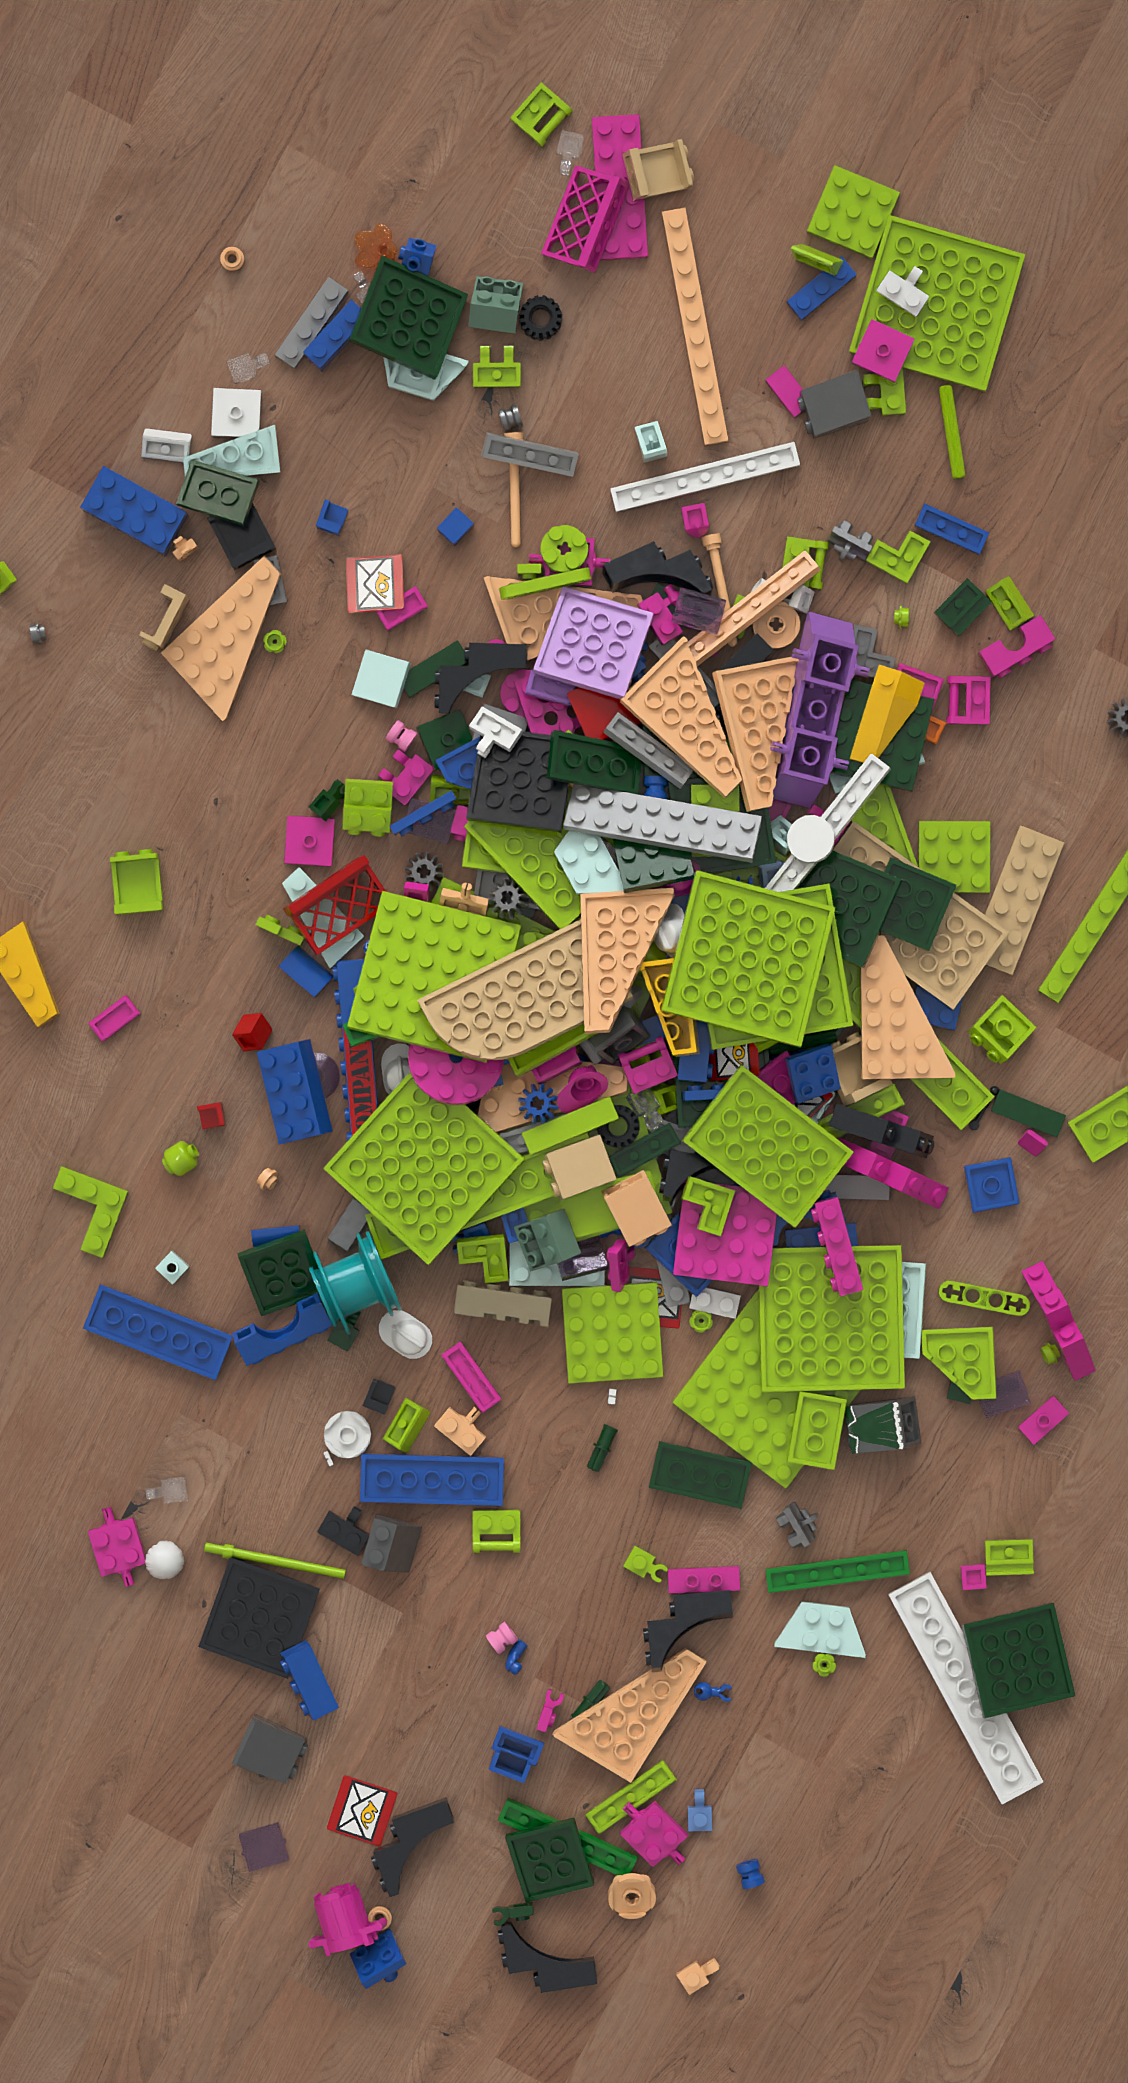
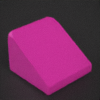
(1032, 1142)

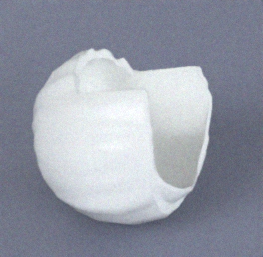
(164, 1560)

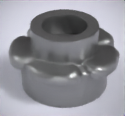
(37, 633)

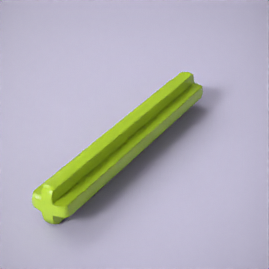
(952, 431)

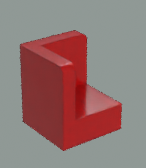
(252, 1032)
(212, 1115)

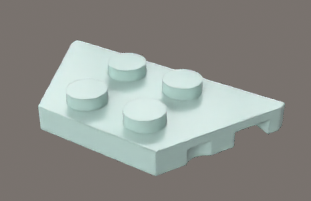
(417, 384)
(588, 864)
(822, 1629)

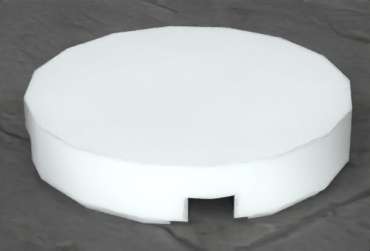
(811, 839)
(347, 1434)

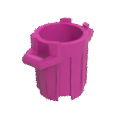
(343, 1920)

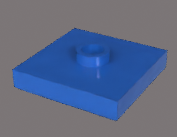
(991, 1185)

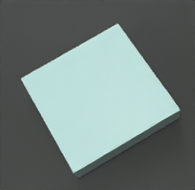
(381, 679)

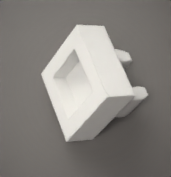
(801, 599)

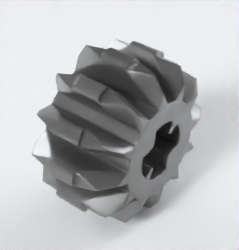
(1120, 711)
(417, 876)
(500, 899)

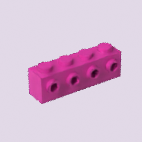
(838, 1246)

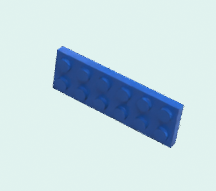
(158, 1332)
(432, 1479)

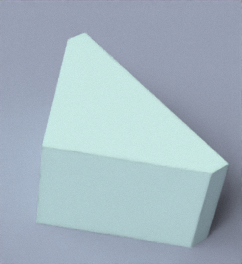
(651, 441)
(780, 829)

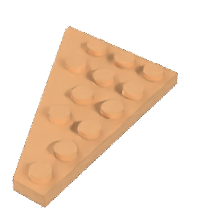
(528, 617)
(220, 641)
(678, 711)
(755, 714)
(614, 945)
(894, 1028)
(502, 1106)
(631, 1720)

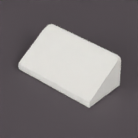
(165, 445)

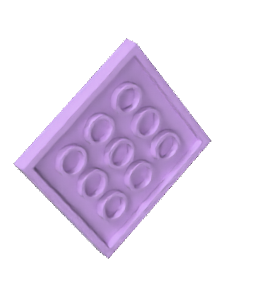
(593, 643)

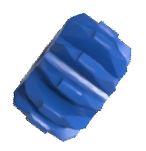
(534, 1110)

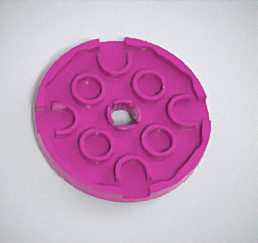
(451, 1081)

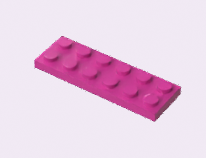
(610, 140)

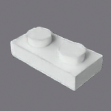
(716, 1302)

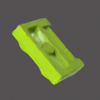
(535, 108)
(796, 546)
(496, 1523)

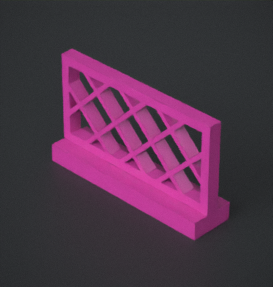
(599, 229)

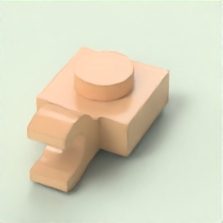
(184, 548)
(695, 1977)

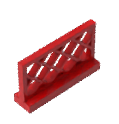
(323, 891)

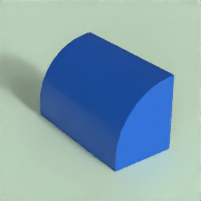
(306, 971)
(265, 1235)

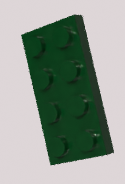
(592, 763)
(700, 1474)

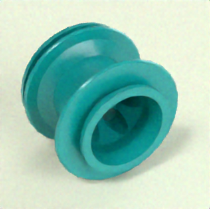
(354, 1283)

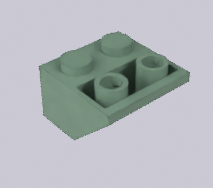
(495, 304)
(547, 1240)

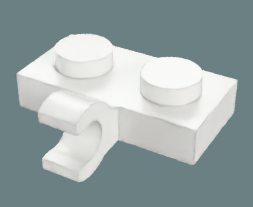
(903, 292)
(494, 730)

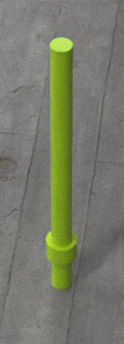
(229, 1551)

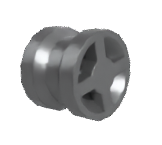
(510, 418)

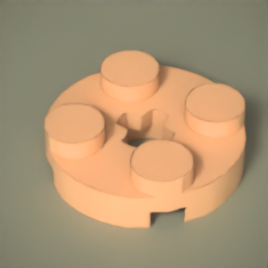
(784, 635)
(627, 1884)

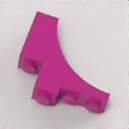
(895, 1175)
(1060, 1320)

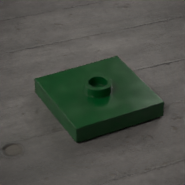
(444, 735)

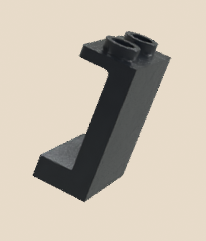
(241, 542)

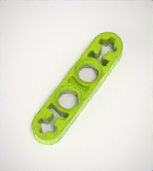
(545, 583)
(983, 1300)

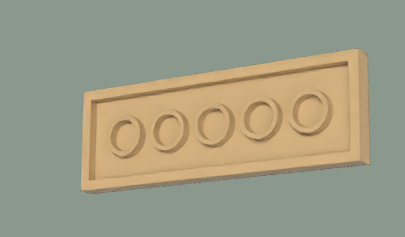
(1021, 892)

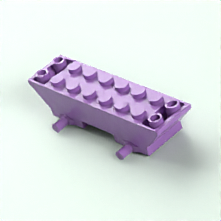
(822, 678)

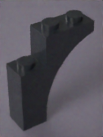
(649, 565)
(751, 653)
(482, 660)
(882, 1131)
(679, 1167)
(689, 1612)
(410, 1829)
(553, 1972)

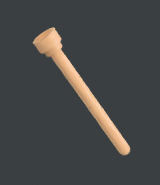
(515, 497)
(712, 544)

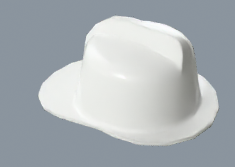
(669, 930)
(394, 1066)
(405, 1334)

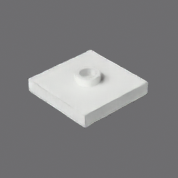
(235, 412)

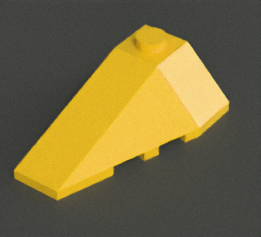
(889, 705)

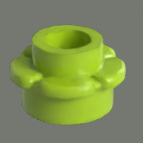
(902, 617)
(274, 635)
(701, 1327)
(1050, 1353)
(824, 1658)

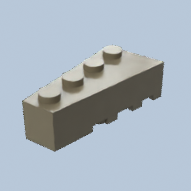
(503, 1304)

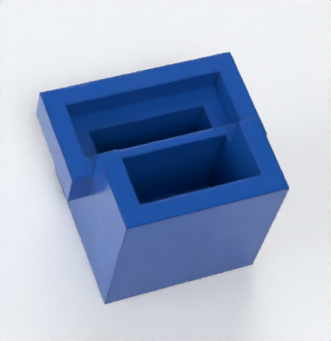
(514, 1754)

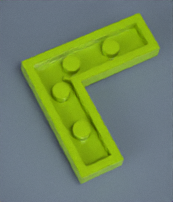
(108, 1201)

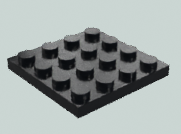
(514, 787)
(258, 1615)

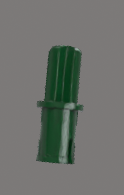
(601, 1448)
(593, 1697)

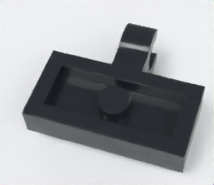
(344, 1531)

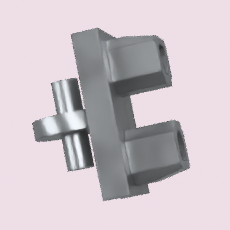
(849, 545)
(801, 1522)

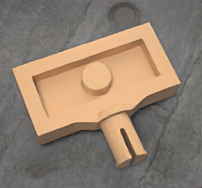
(464, 901)
(461, 1429)

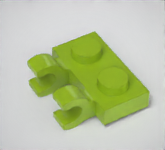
(496, 374)
(891, 394)

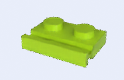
(1009, 1557)

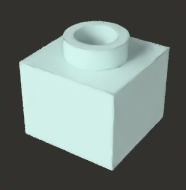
(181, 1267)

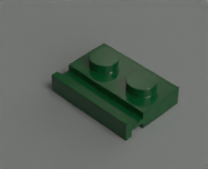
(962, 607)

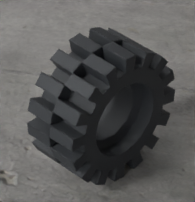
(540, 303)
(630, 1134)

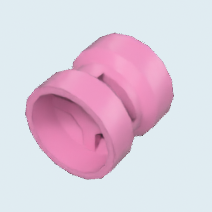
(405, 739)
(502, 1637)

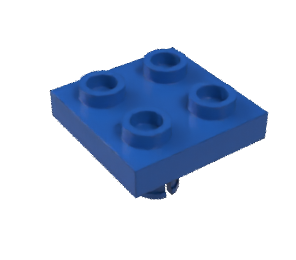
(812, 1073)
(378, 1960)

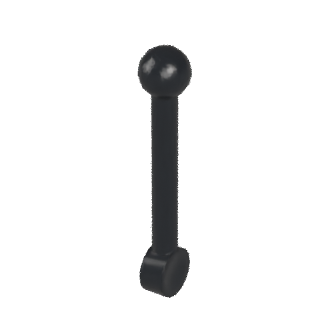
(974, 1125)

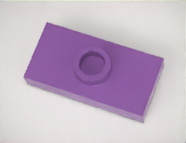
(548, 689)

